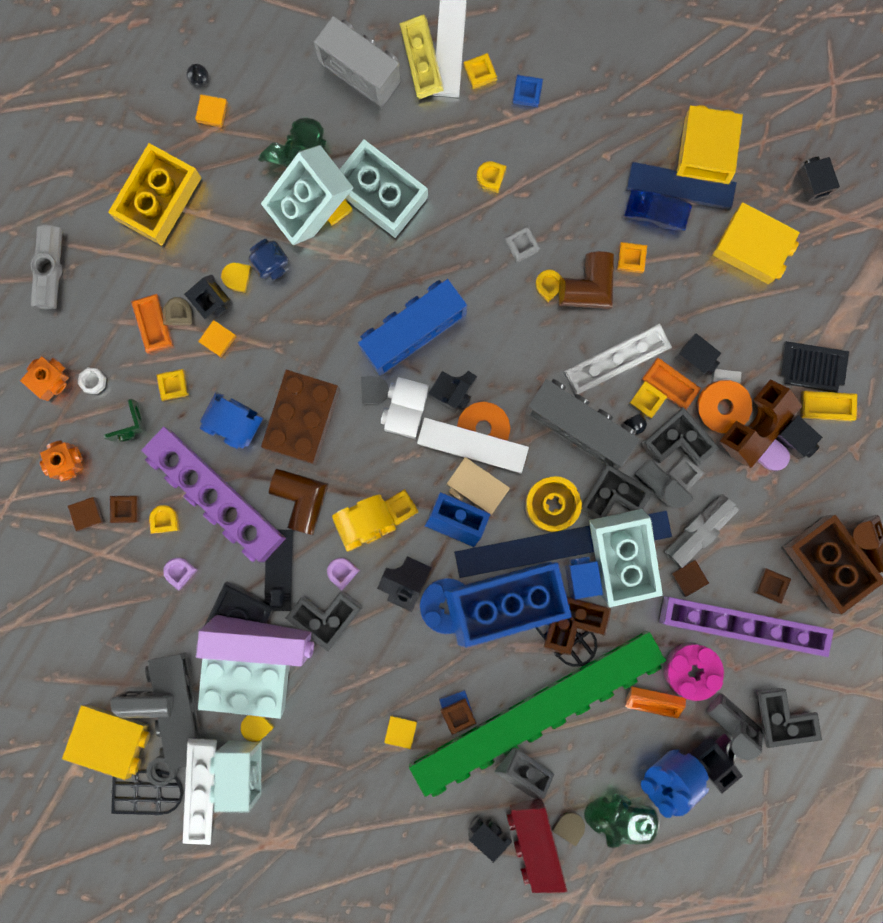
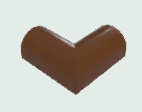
(595, 289)
(306, 494)
(870, 537)
(584, 617)

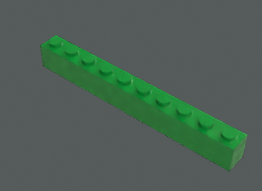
(536, 713)

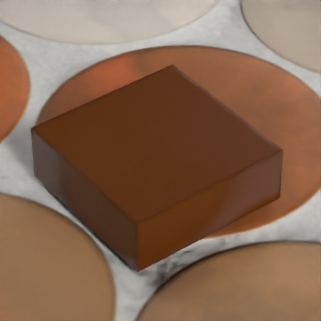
(124, 509)
(85, 514)
(690, 578)
(772, 585)
(458, 716)

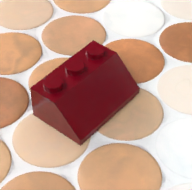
(536, 847)

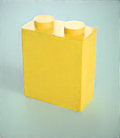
(709, 144)
(757, 244)
(106, 742)

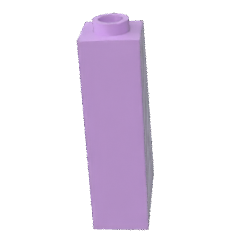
(253, 642)

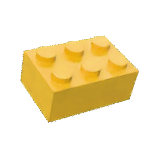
(155, 194)

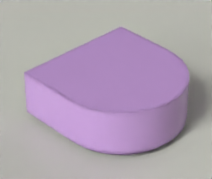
(775, 457)
(178, 572)
(341, 572)

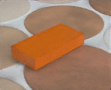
(150, 323)
(671, 383)
(655, 702)

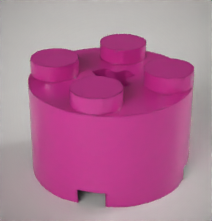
(707, 678)

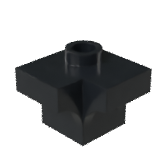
(452, 391)
(404, 583)
(718, 761)

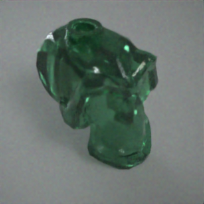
(304, 135)
(622, 821)

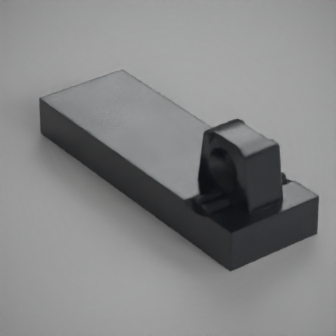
(279, 574)

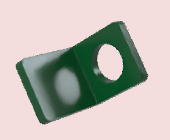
(128, 433)

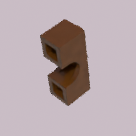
(775, 410)

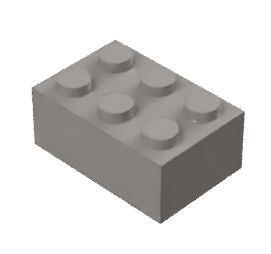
(358, 60)

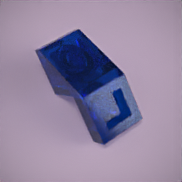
(659, 209)

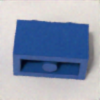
(457, 519)
(583, 578)

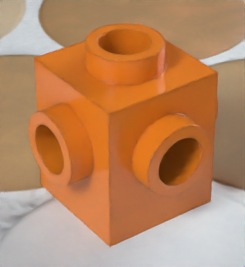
(45, 378)
(69, 464)

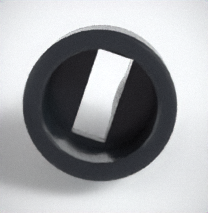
(203, 75)
(637, 423)

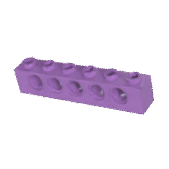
(168, 443)
(746, 626)

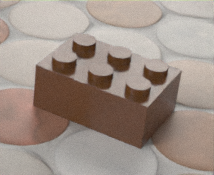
(300, 417)
(834, 564)

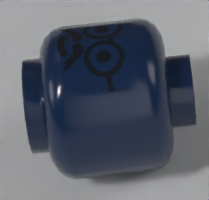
(268, 259)

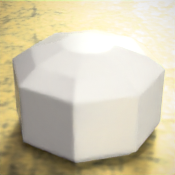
(92, 380)

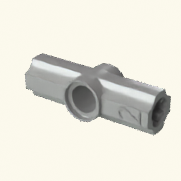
(46, 250)
(701, 530)

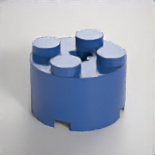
(231, 421)
(429, 605)
(675, 783)

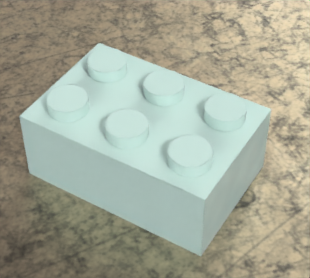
(382, 188)
(306, 194)
(626, 557)
(243, 688)
(236, 776)

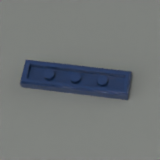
(667, 183)

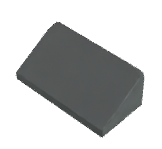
(525, 774)

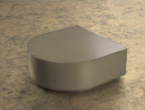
(177, 312)
(570, 827)

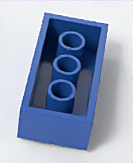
(413, 326)
(507, 604)

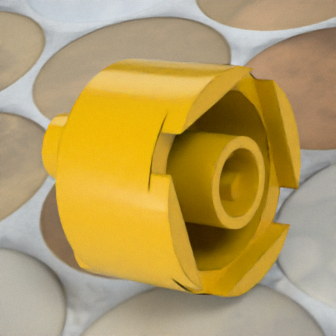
(567, 499)
(363, 522)

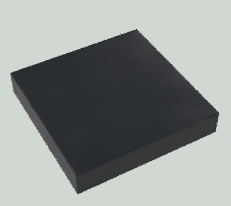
(240, 604)

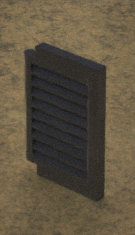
(814, 366)

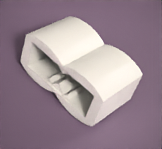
(405, 408)

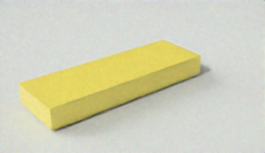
(421, 56)

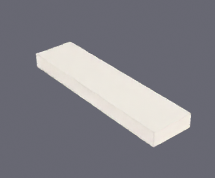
(450, 45)
(617, 359)
(472, 445)
(197, 807)

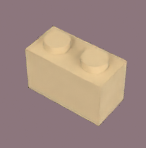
(477, 486)

